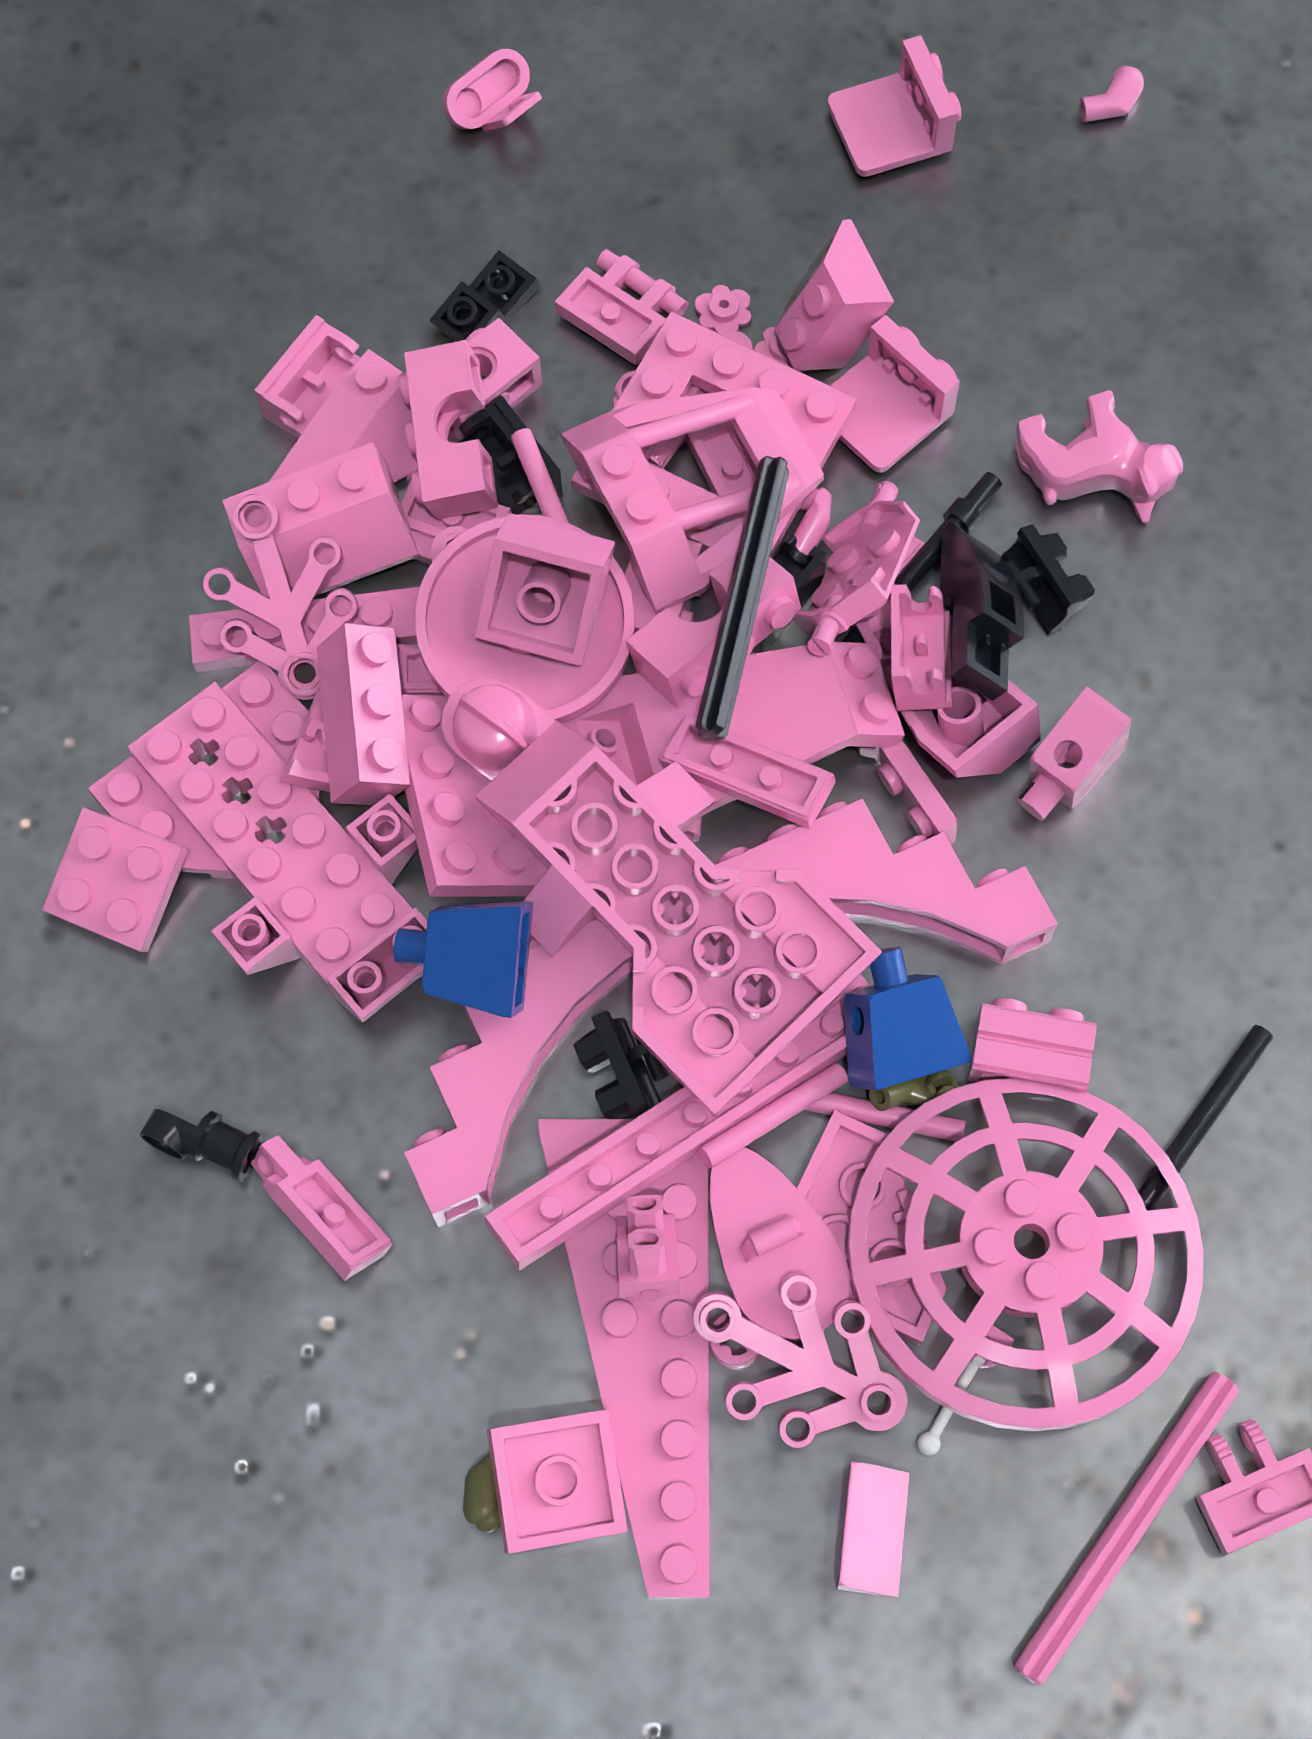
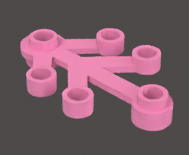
(283, 607)
(809, 1366)

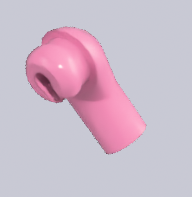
(1118, 98)

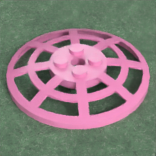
(1011, 1281)

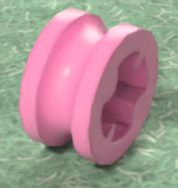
(723, 1353)

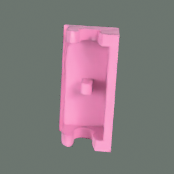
(305, 376)
(920, 651)

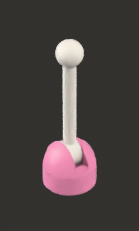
(929, 1441)

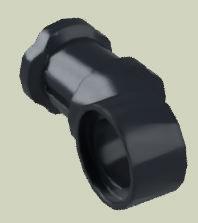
(208, 1140)

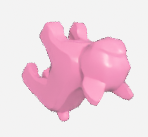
(1098, 459)

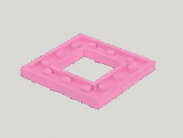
(697, 356)

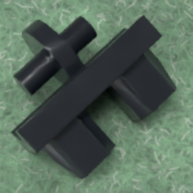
(1042, 581)
(615, 1045)

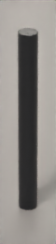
(1207, 1112)

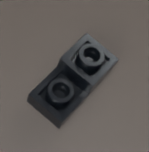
(494, 294)

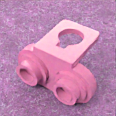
(490, 92)

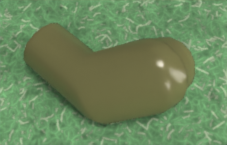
(914, 1091)
(480, 1497)

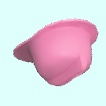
(491, 724)

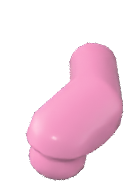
(815, 521)

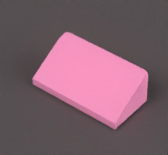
(873, 1530)

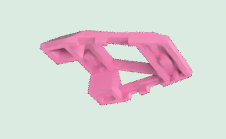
(611, 456)

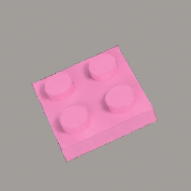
(115, 879)
(556, 1481)

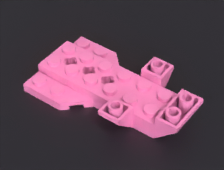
(624, 854)
(313, 892)

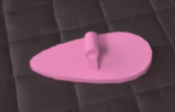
(768, 1233)

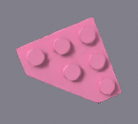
(831, 1188)

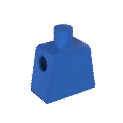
(473, 954)
(900, 1026)

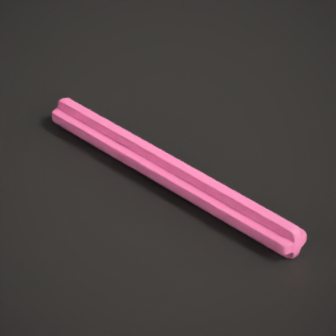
(1125, 1529)

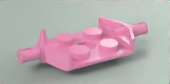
(861, 570)

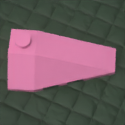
(976, 733)

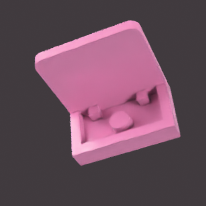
(898, 115)
(898, 396)

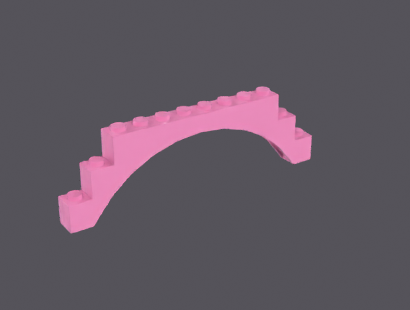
(840, 854)

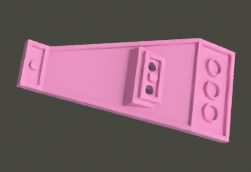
(783, 701)

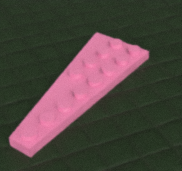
(650, 1368)

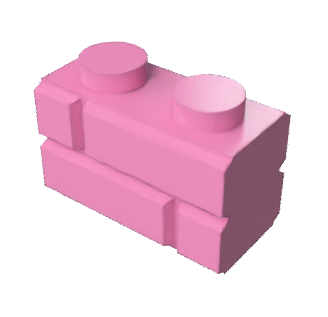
(1032, 1045)

